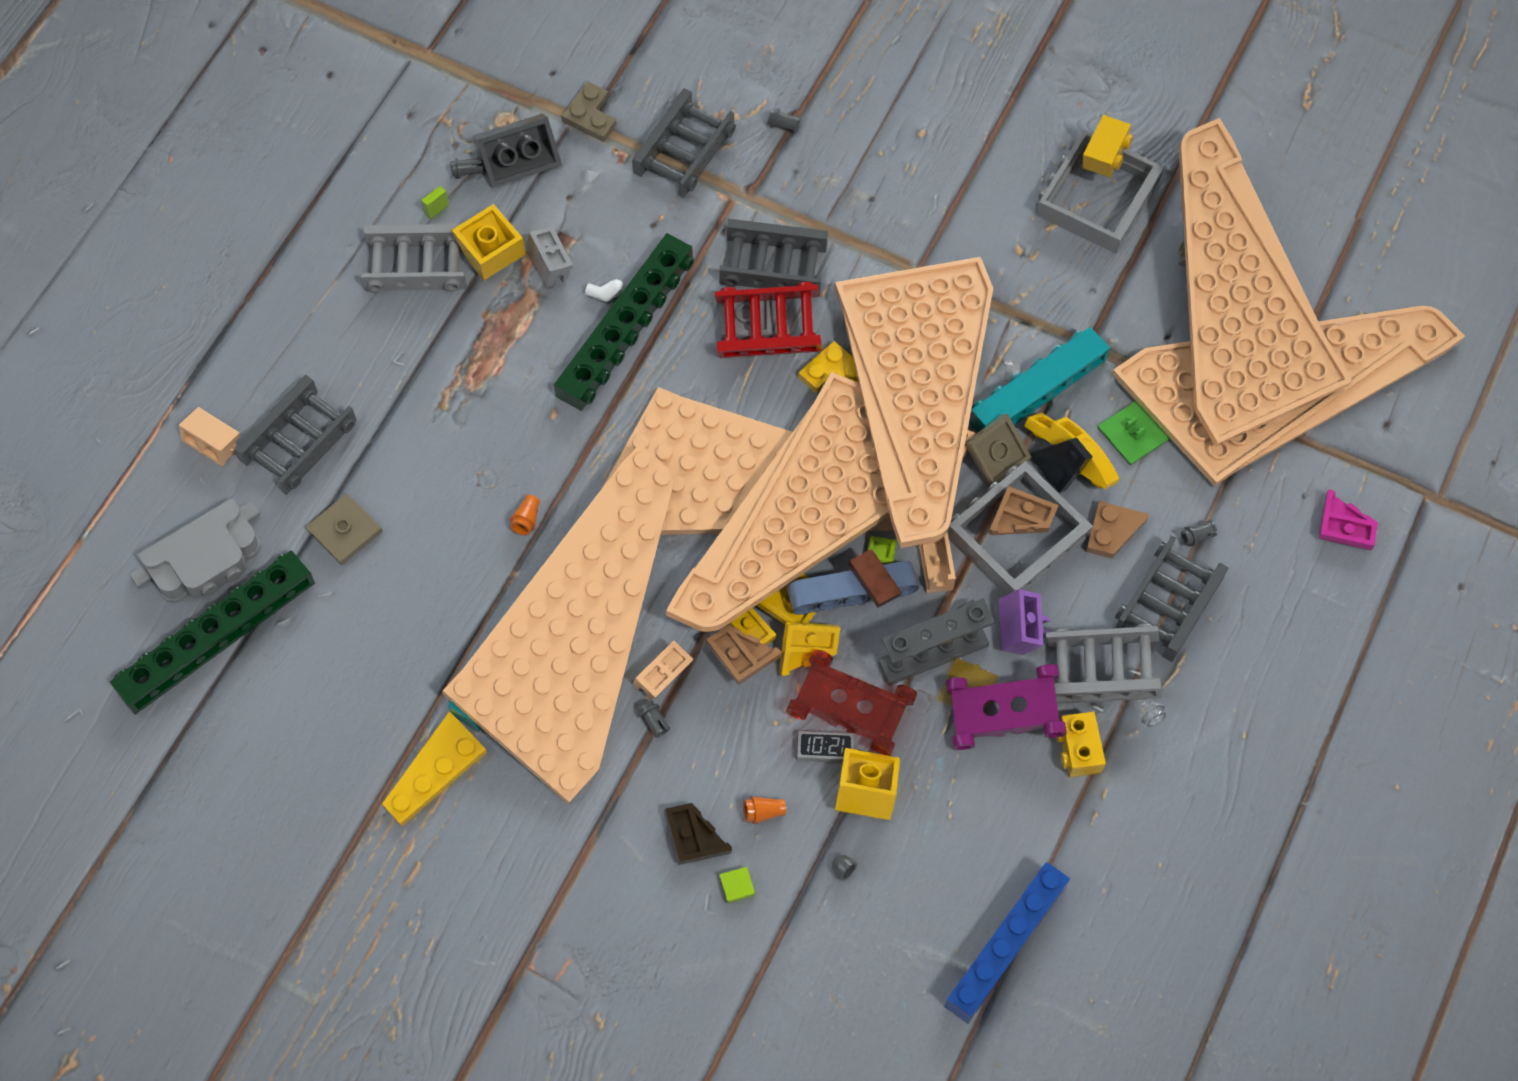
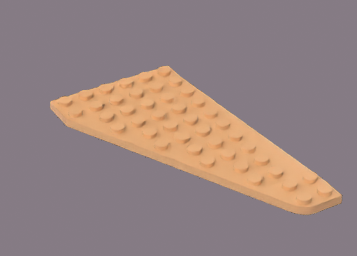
(1249, 319)
(1370, 346)
(917, 368)
(710, 457)
(800, 511)
(561, 650)

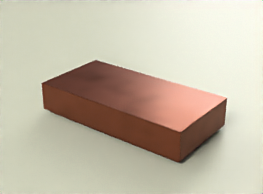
(874, 578)

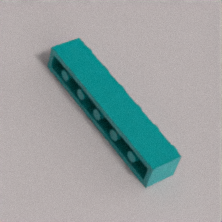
(1043, 380)

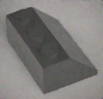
(517, 150)

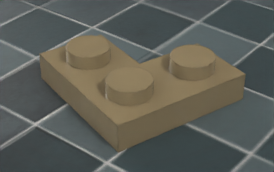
(585, 113)

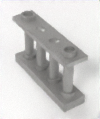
(412, 236)
(1118, 687)

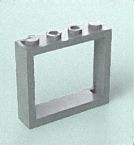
(1132, 163)
(992, 569)

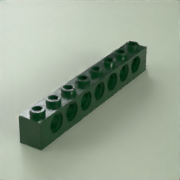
(668, 252)
(209, 645)

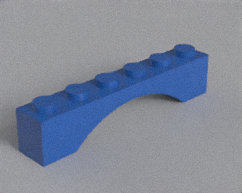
(1006, 942)

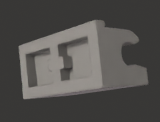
(548, 255)

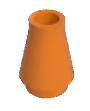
(524, 518)
(762, 809)

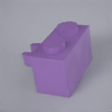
(1021, 622)

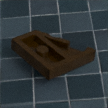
(693, 835)

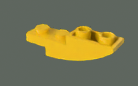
(1098, 469)

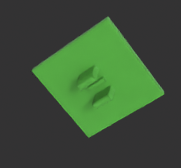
(1133, 433)

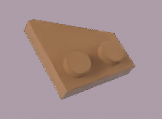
(1022, 514)
(1113, 528)
(741, 653)

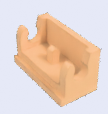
(209, 436)
(937, 565)
(662, 670)

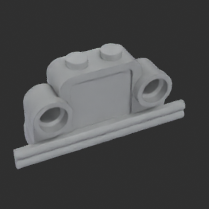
(201, 553)

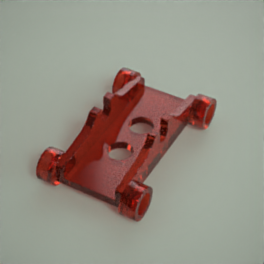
(877, 725)

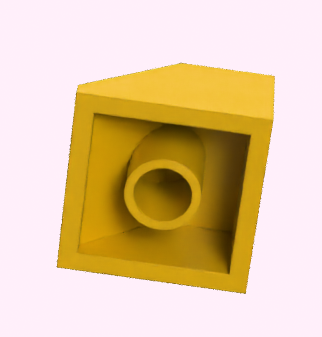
(489, 242)
(867, 784)

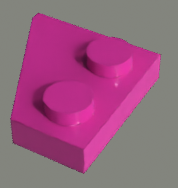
(1346, 524)

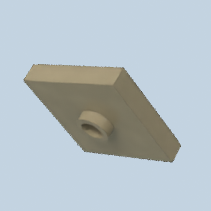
(997, 449)
(344, 529)

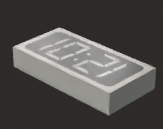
(823, 746)

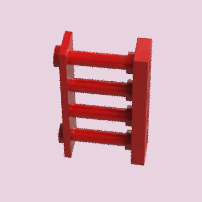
(782, 342)

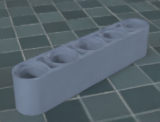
(844, 589)

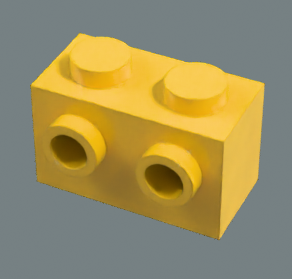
(1107, 145)
(1081, 745)

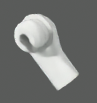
(606, 292)

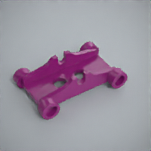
(1039, 713)

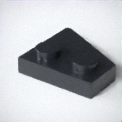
(1062, 462)

